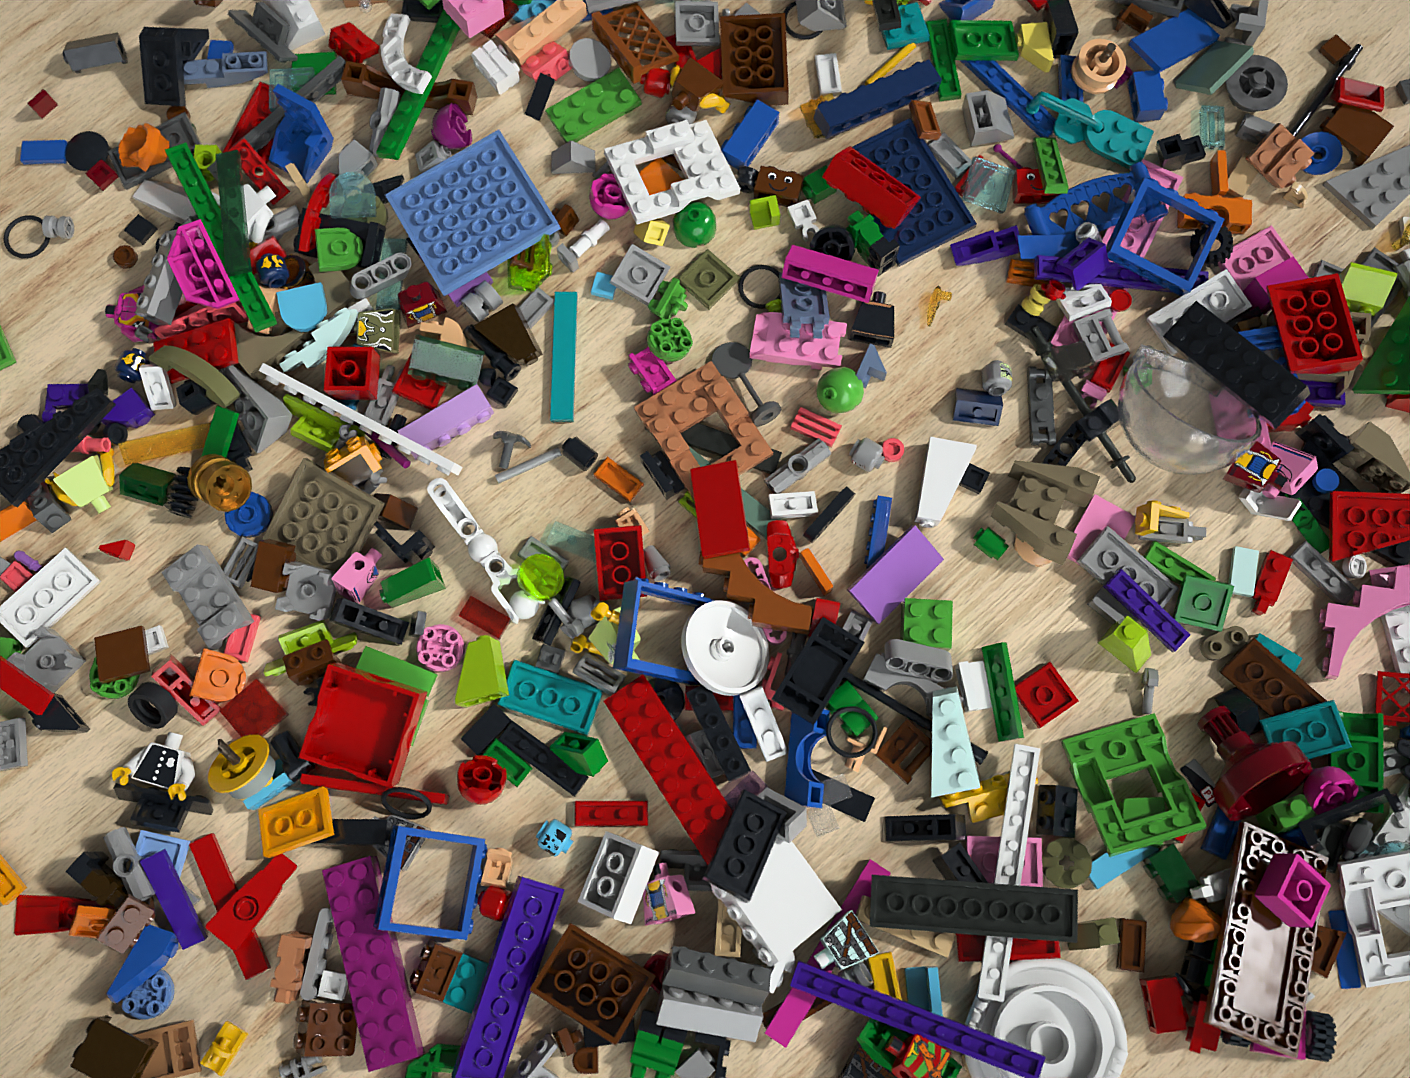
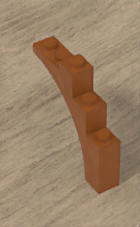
(769, 608)

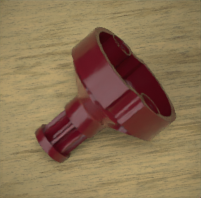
(1253, 772)

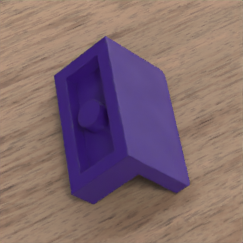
(1084, 262)

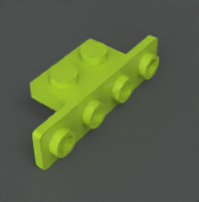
(315, 425)
(305, 637)

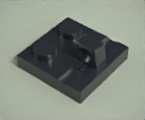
(1326, 438)

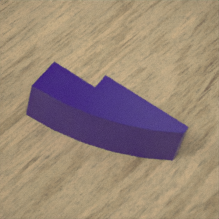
(986, 247)

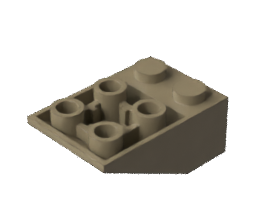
(1377, 459)

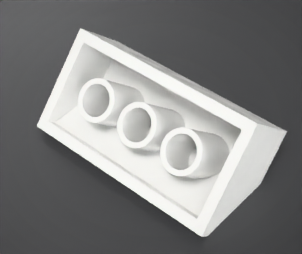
(301, 18)

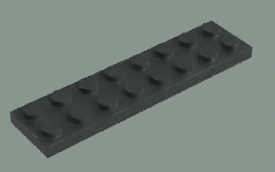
(974, 908)

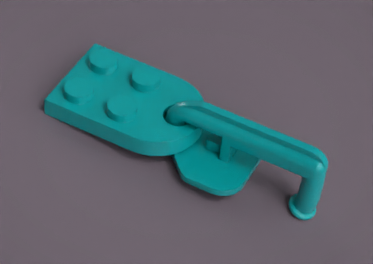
(1104, 132)

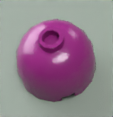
(450, 127)

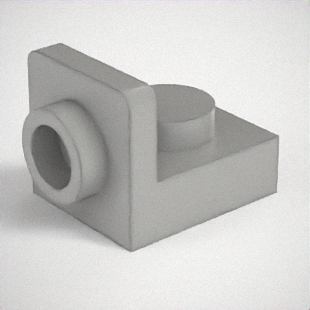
(431, 156)

